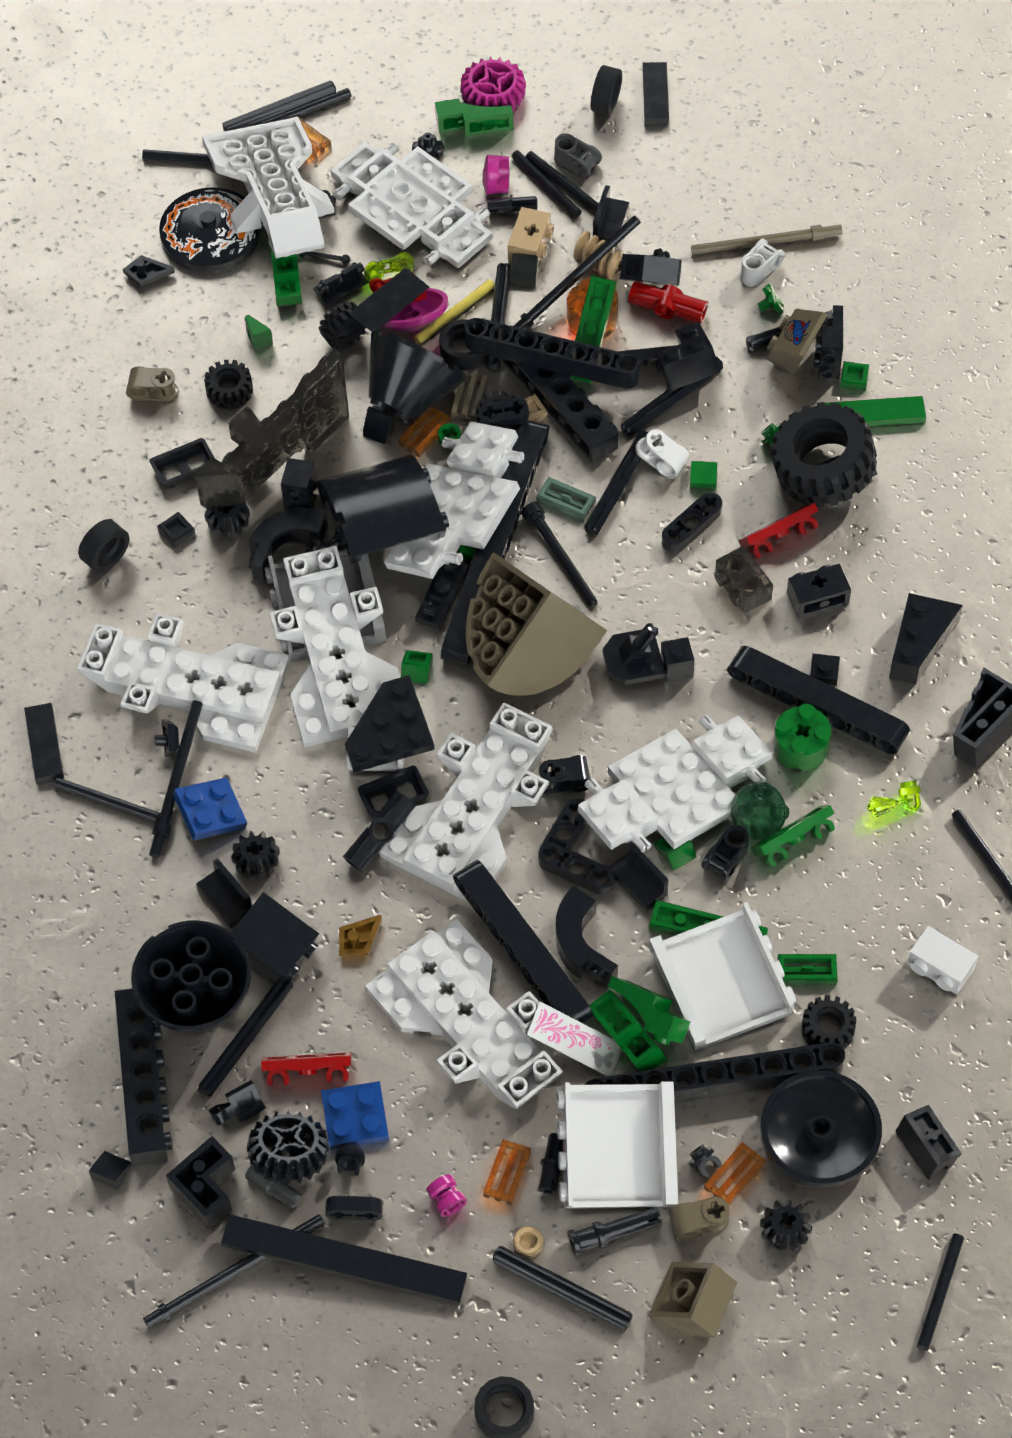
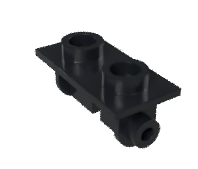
(341, 284)

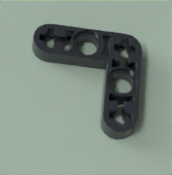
(563, 850)

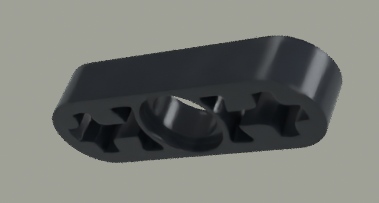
(695, 511)

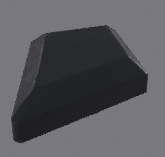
(146, 270)
(169, 739)

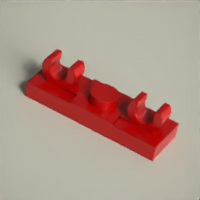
(779, 529)
(306, 1065)

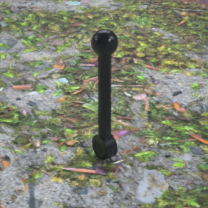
(345, 259)

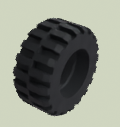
(818, 427)

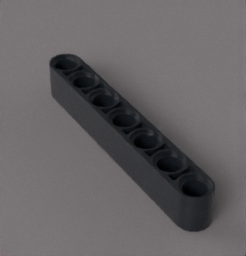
(552, 353)
(798, 688)
(520, 942)

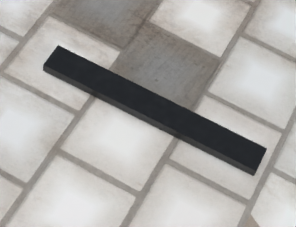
(344, 1259)

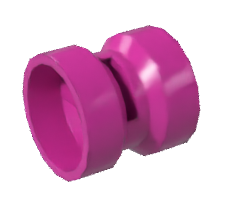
(446, 1195)

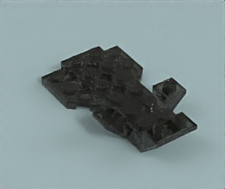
(297, 424)

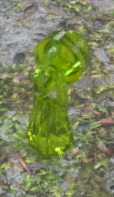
(396, 264)
(882, 805)

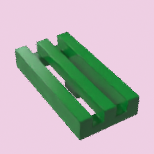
(809, 969)

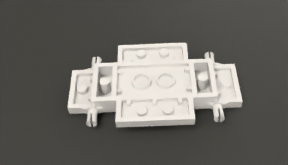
(413, 201)
(470, 496)
(675, 785)

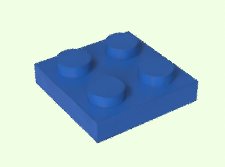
(210, 808)
(354, 1115)

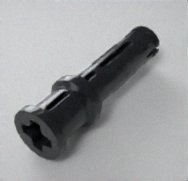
(600, 1234)

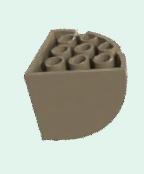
(525, 633)

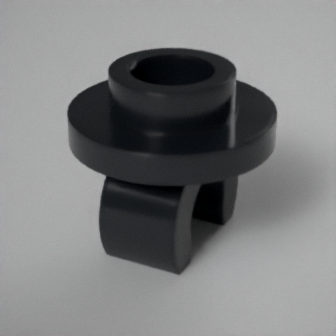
(701, 1156)
(350, 1159)

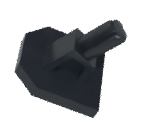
(634, 656)

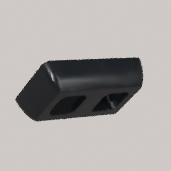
(179, 457)
(389, 784)

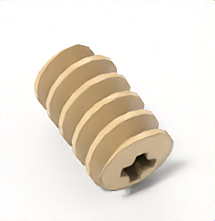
(608, 266)

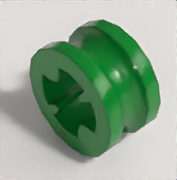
(445, 431)

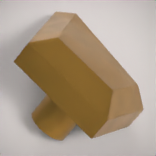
(358, 937)

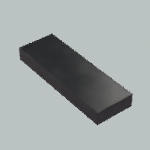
(655, 93)
(44, 742)

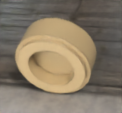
(528, 1242)

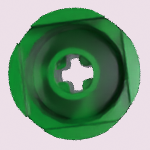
(802, 738)

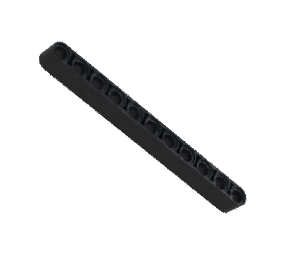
(530, 441)

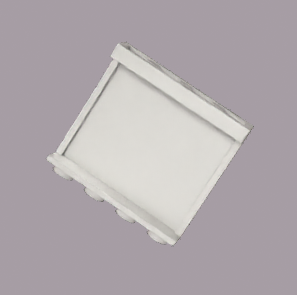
(723, 978)
(617, 1146)

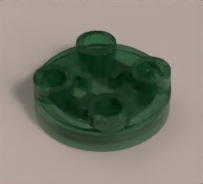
(759, 810)

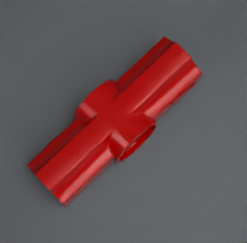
(668, 301)

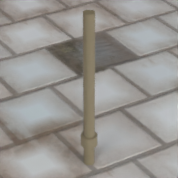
(815, 233)

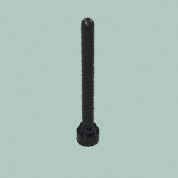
(534, 515)

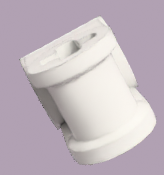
(760, 263)
(664, 453)

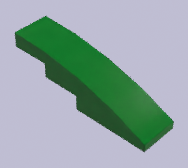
(286, 280)

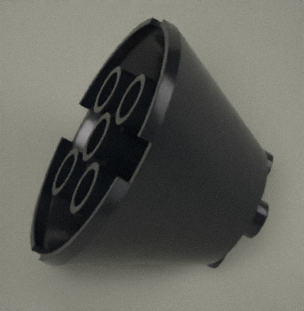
(408, 377)
(191, 976)

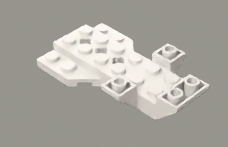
(268, 164)
(329, 625)
(162, 672)
(487, 780)
(488, 1041)

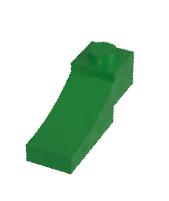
(474, 120)
(653, 1010)
(627, 1032)

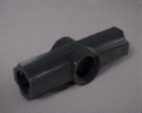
(367, 845)

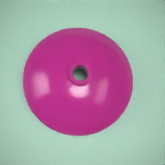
(421, 313)

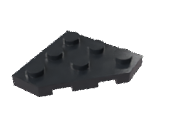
(389, 728)

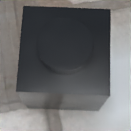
(677, 659)

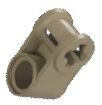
(149, 383)
(695, 1218)

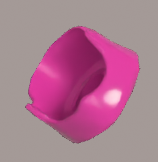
(496, 174)

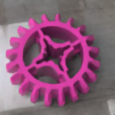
(493, 84)

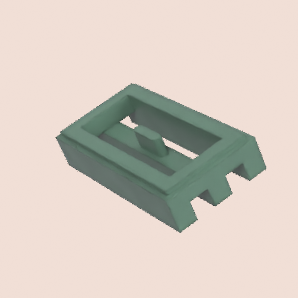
(564, 502)

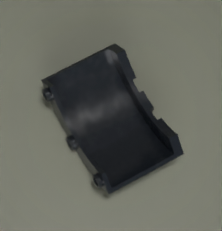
(383, 505)

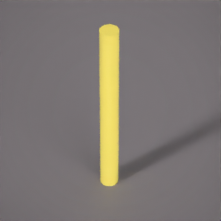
(454, 311)

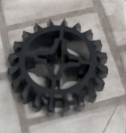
(288, 1155)

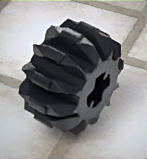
(227, 518)
(250, 864)
(783, 1236)

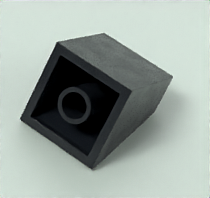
(275, 939)

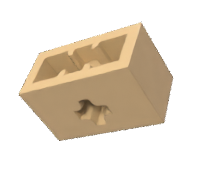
(530, 233)

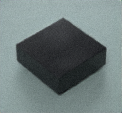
(176, 529)

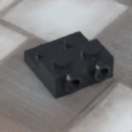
(830, 346)

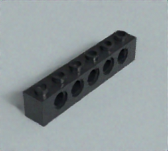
(570, 410)
(153, 1146)

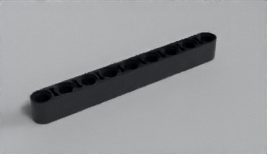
(728, 1067)

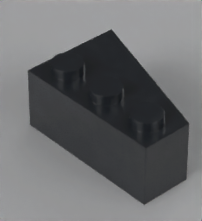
(921, 635)
(984, 720)

